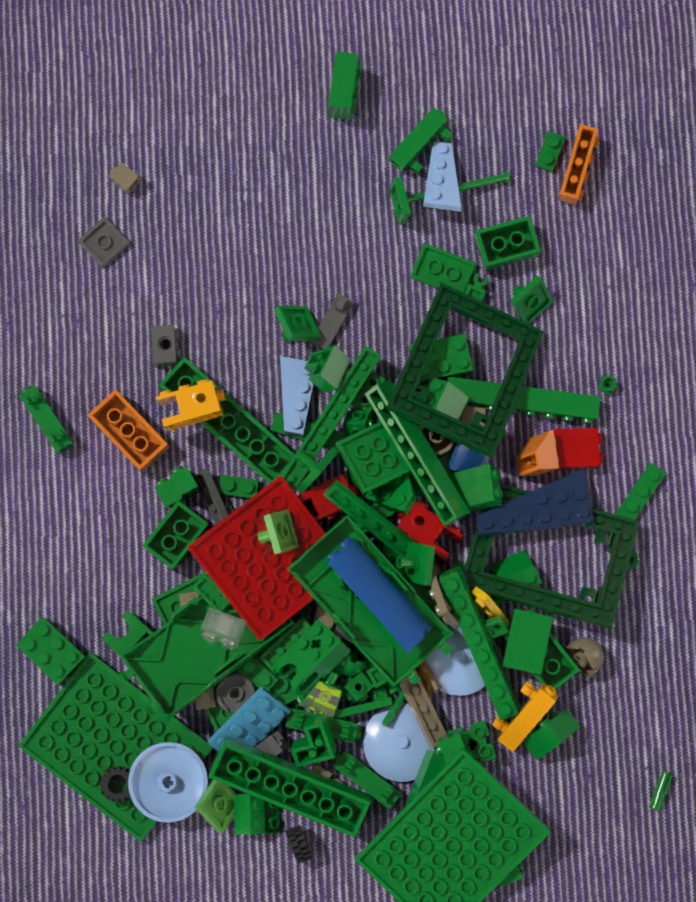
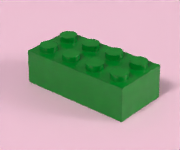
(557, 664)

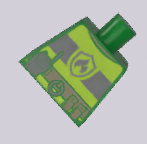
(323, 695)

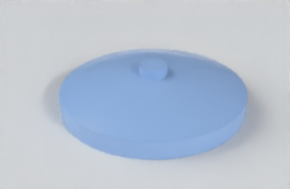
(457, 669)
(396, 749)
(167, 782)

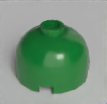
(352, 663)

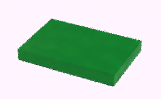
(441, 266)
(527, 641)

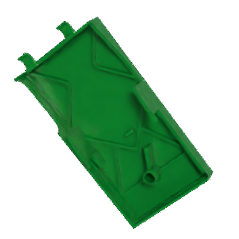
(353, 615)
(181, 666)

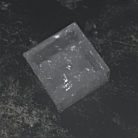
(223, 629)

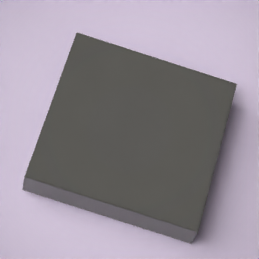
(103, 242)

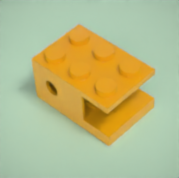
(194, 402)

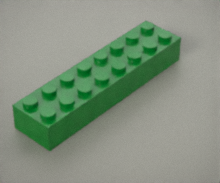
(237, 428)
(290, 786)

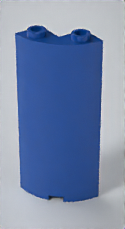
(379, 594)

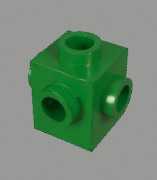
(357, 421)
(362, 685)

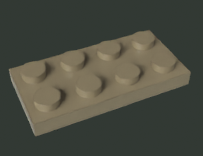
(437, 593)

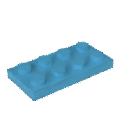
(252, 720)

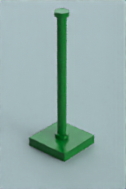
(401, 199)

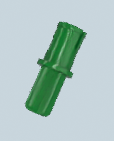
(661, 791)

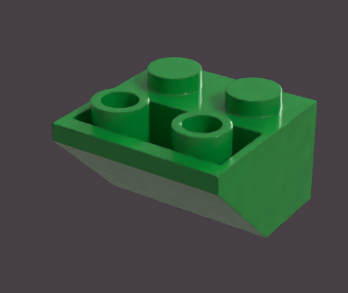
(255, 815)

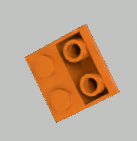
(538, 455)

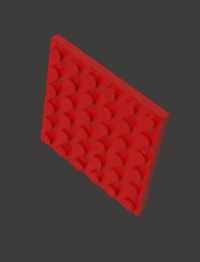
(249, 571)

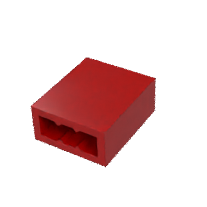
(578, 448)

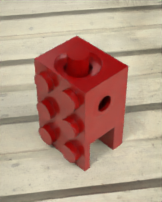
(324, 508)
(427, 528)

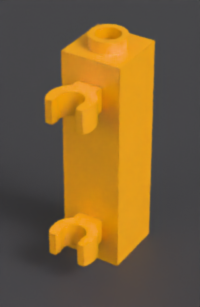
(531, 713)

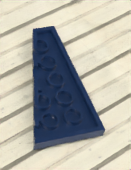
(548, 507)

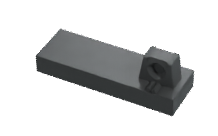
(333, 320)
(211, 496)

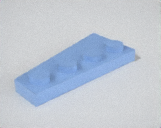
(442, 182)
(295, 394)

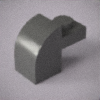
(273, 744)

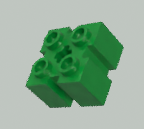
(477, 733)

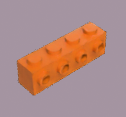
(578, 164)

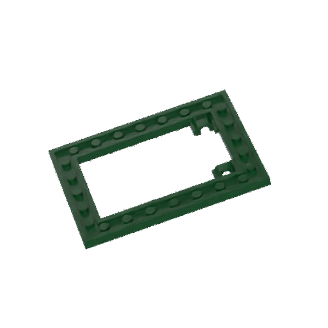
(412, 407)
(605, 600)

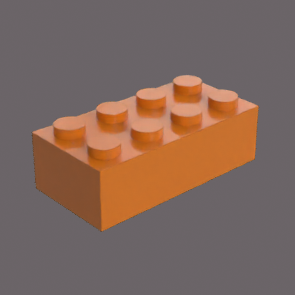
(128, 431)

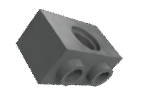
(163, 334)

